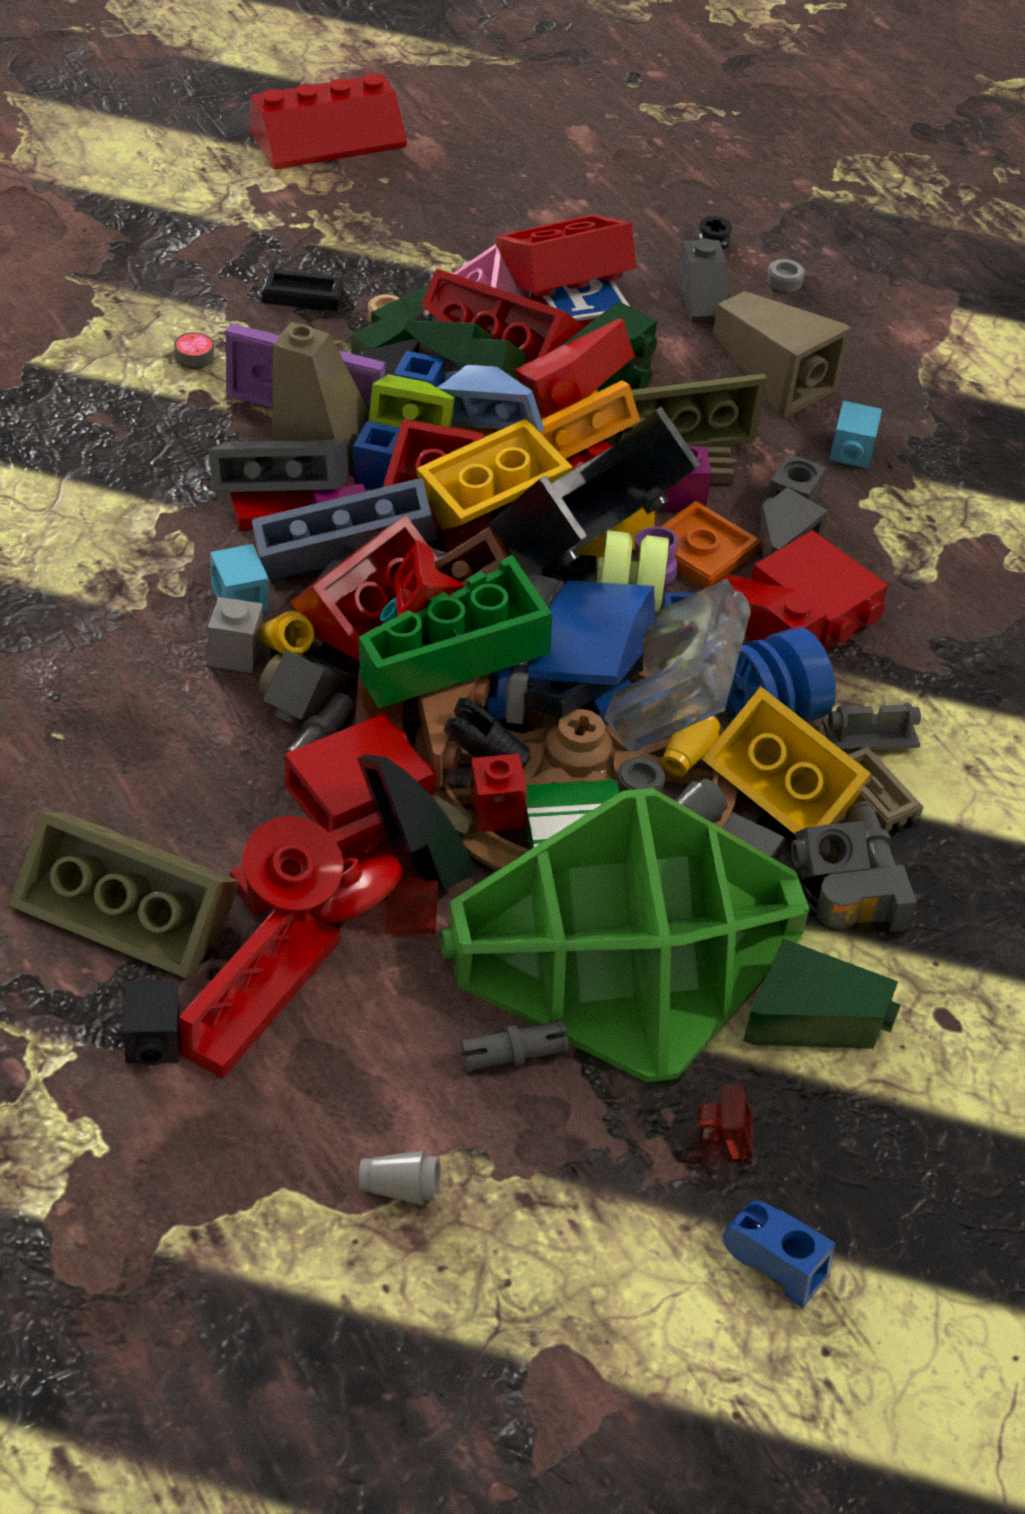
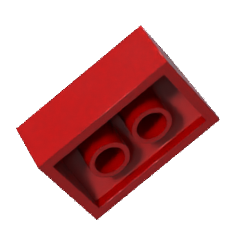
(568, 253)
(356, 590)

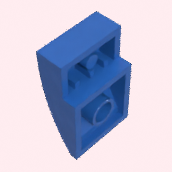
(595, 632)

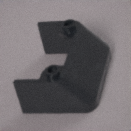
(562, 516)

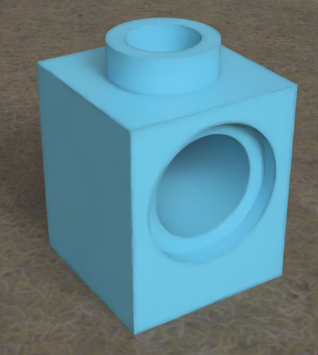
(855, 434)
(239, 575)

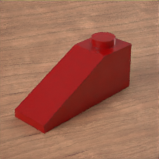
(576, 368)
(776, 608)

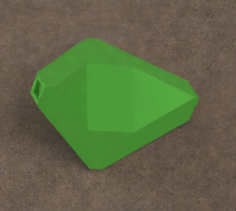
(629, 931)

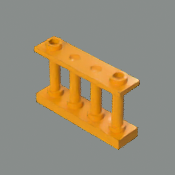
(585, 421)

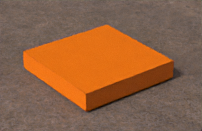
(709, 544)

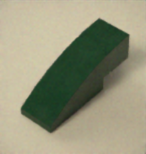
(389, 323)
(467, 345)

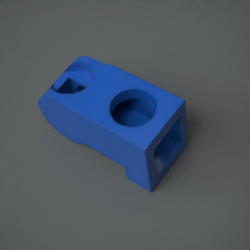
(781, 1249)

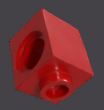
(498, 792)

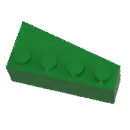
(457, 637)

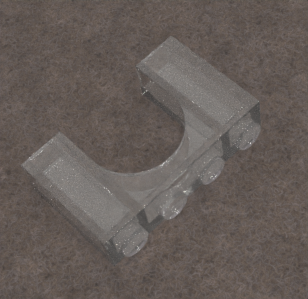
(690, 664)

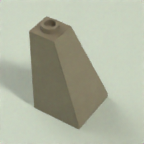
(789, 345)
(314, 390)

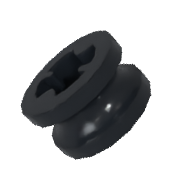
(715, 229)

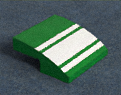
(557, 805)

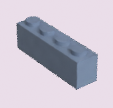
(317, 533)

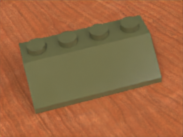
(707, 411)
(122, 892)

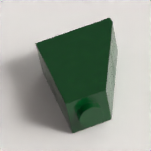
(820, 1002)

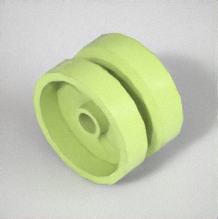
(649, 570)

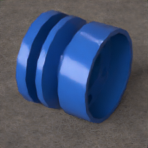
(791, 669)

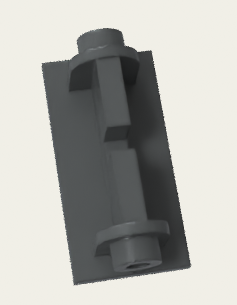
(858, 727)

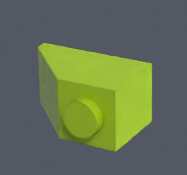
(409, 399)

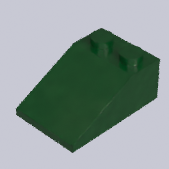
(641, 333)

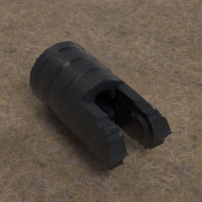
(481, 733)

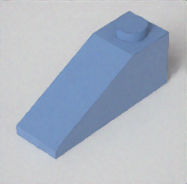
(490, 399)

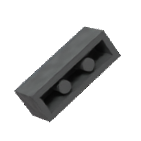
(279, 465)

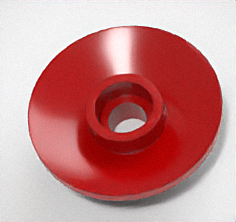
(297, 844)
(361, 887)

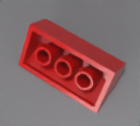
(327, 121)

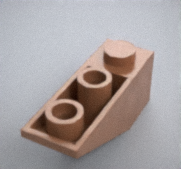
(434, 711)

